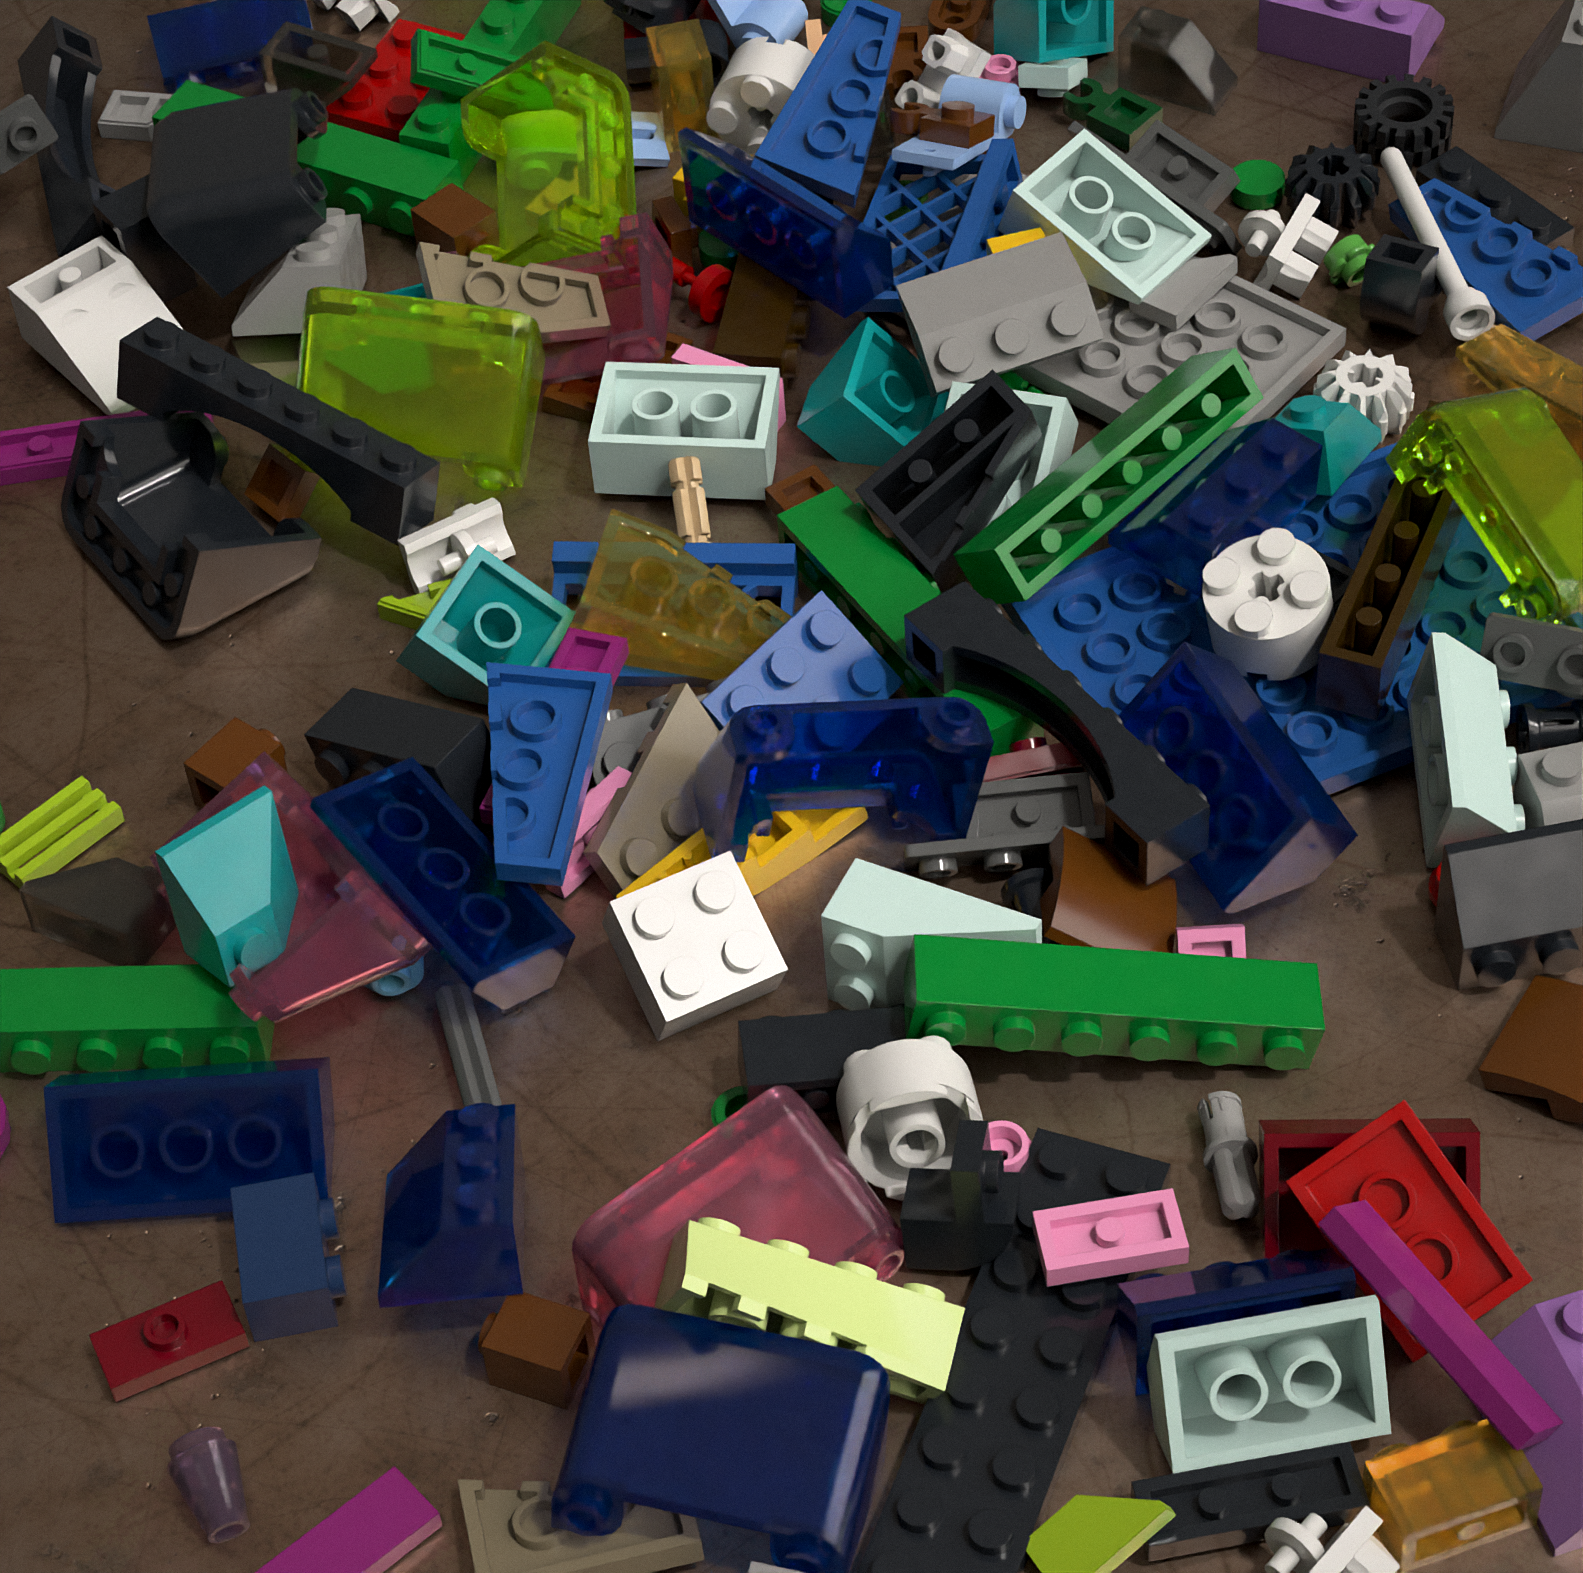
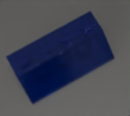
(783, 225)
(1268, 810)
(446, 882)
(185, 1136)

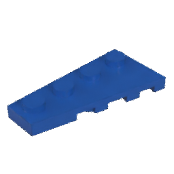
(834, 108)
(1522, 279)
(541, 764)

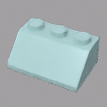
(683, 410)
(1461, 748)
(1269, 1384)

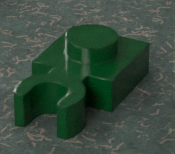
(1114, 117)

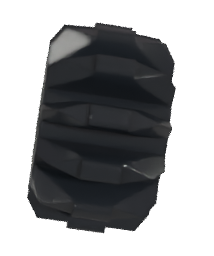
(1339, 179)

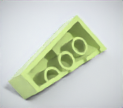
(786, 1293)

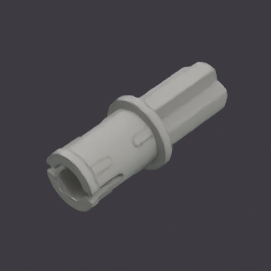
(1230, 1155)

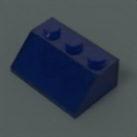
(218, 37)
(1228, 492)
(456, 1212)
(1222, 1294)

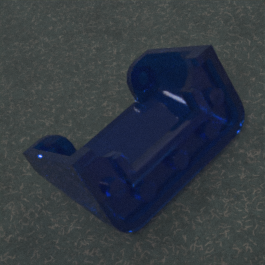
(902, 754)
(727, 1433)

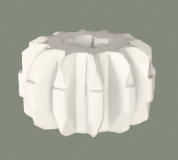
(1371, 386)

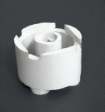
(755, 90)
(1268, 604)
(904, 1109)

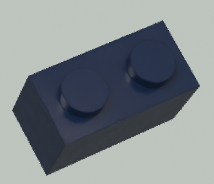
(285, 1256)

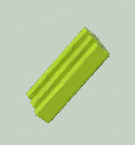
(48, 827)

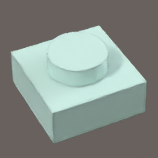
(1052, 77)

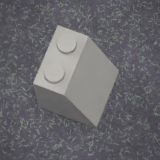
(1547, 87)

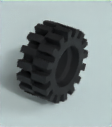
(1403, 117)

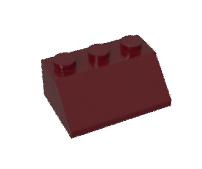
(1294, 1144)

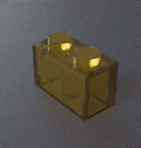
(680, 78)
(1450, 1493)

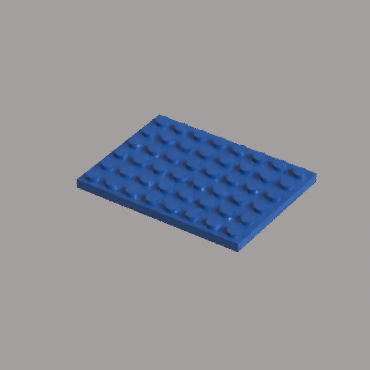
(1122, 622)

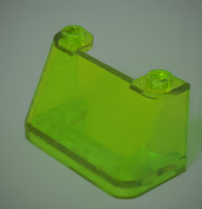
(558, 152)
(429, 374)
(1515, 487)

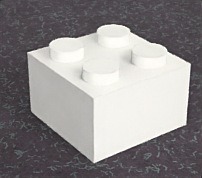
(694, 945)

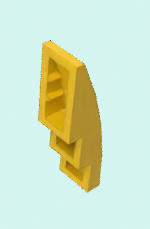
(792, 842)

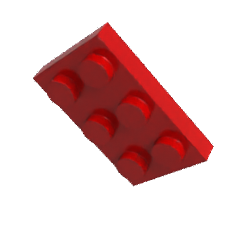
(384, 95)
(1427, 1206)

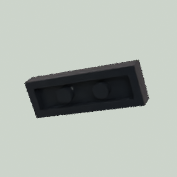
(1503, 198)
(1242, 1498)

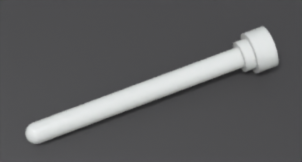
(1465, 308)

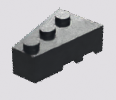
(953, 476)
(377, 731)

